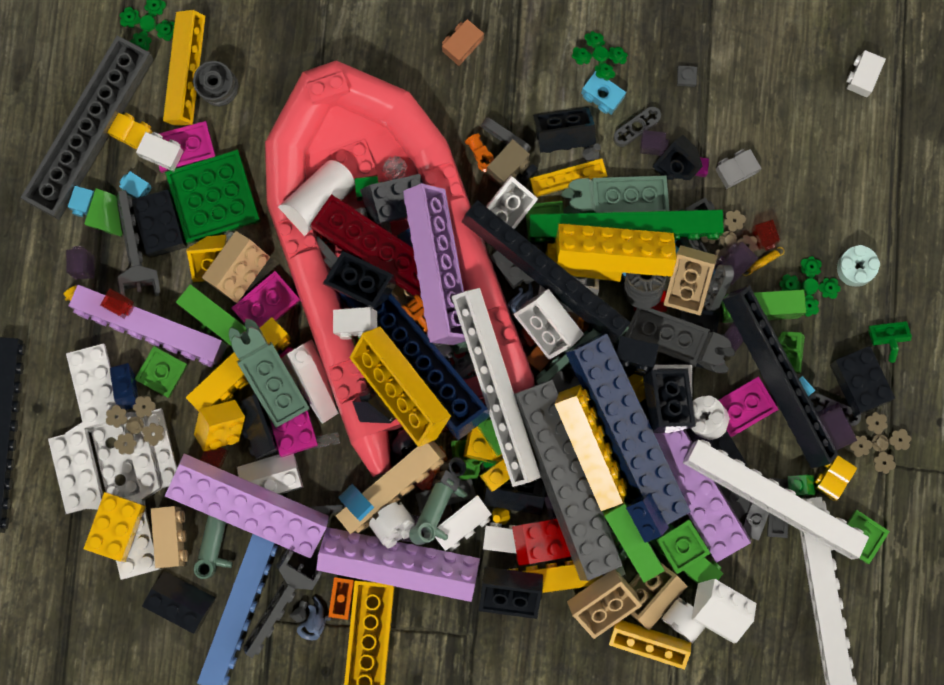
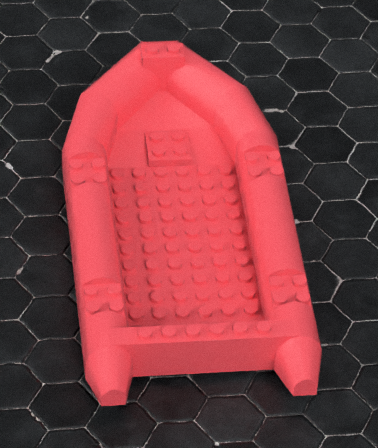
(361, 124)

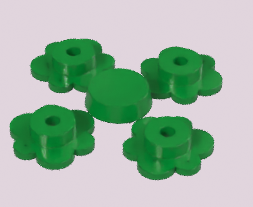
(147, 23)
(600, 54)
(810, 285)

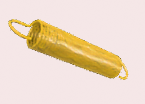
(764, 260)

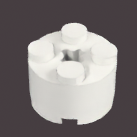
(718, 417)
(392, 524)
(680, 619)

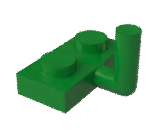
(890, 334)

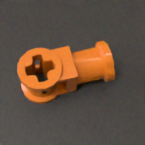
(480, 151)
(416, 311)

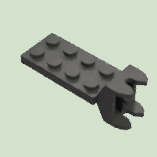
(136, 275)
(681, 339)
(293, 580)

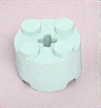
(868, 264)

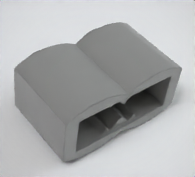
(738, 168)

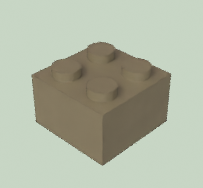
(510, 161)

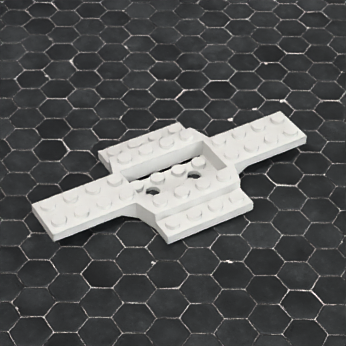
(145, 470)

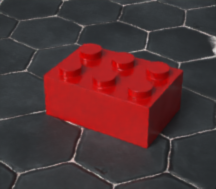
(539, 542)

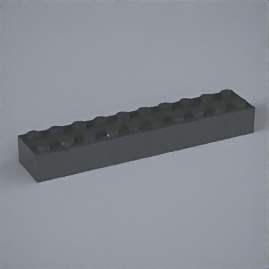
(87, 127)
(567, 484)

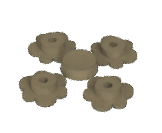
(729, 237)
(134, 425)
(881, 443)

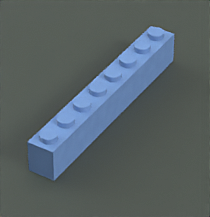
(237, 612)

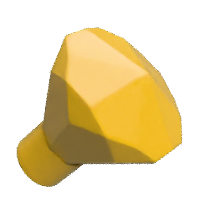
(501, 515)

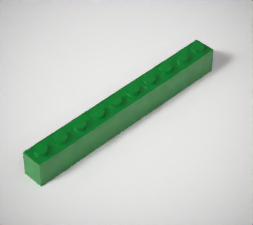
(681, 223)

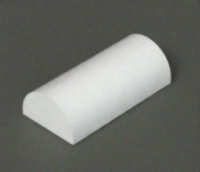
(311, 196)

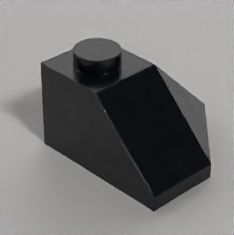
(679, 160)

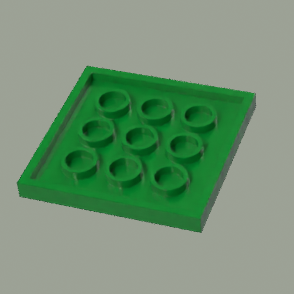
(212, 196)

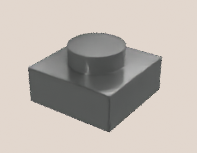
(686, 76)

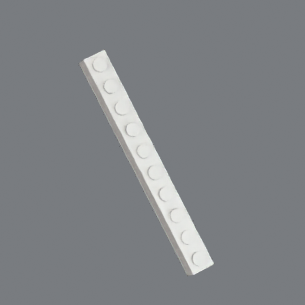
(496, 387)
(775, 499)
(827, 608)

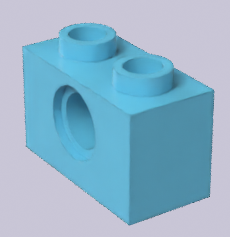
(614, 94)

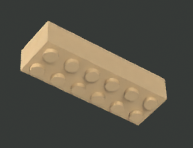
(394, 483)

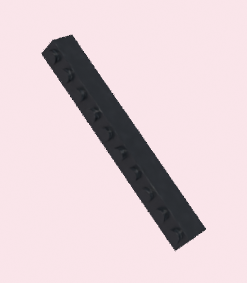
(545, 271)
(10, 369)
(780, 377)

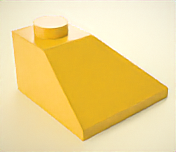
(203, 254)

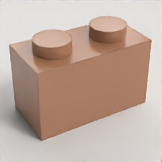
(462, 42)

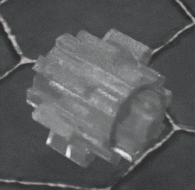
(394, 168)

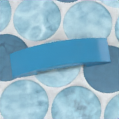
(356, 502)

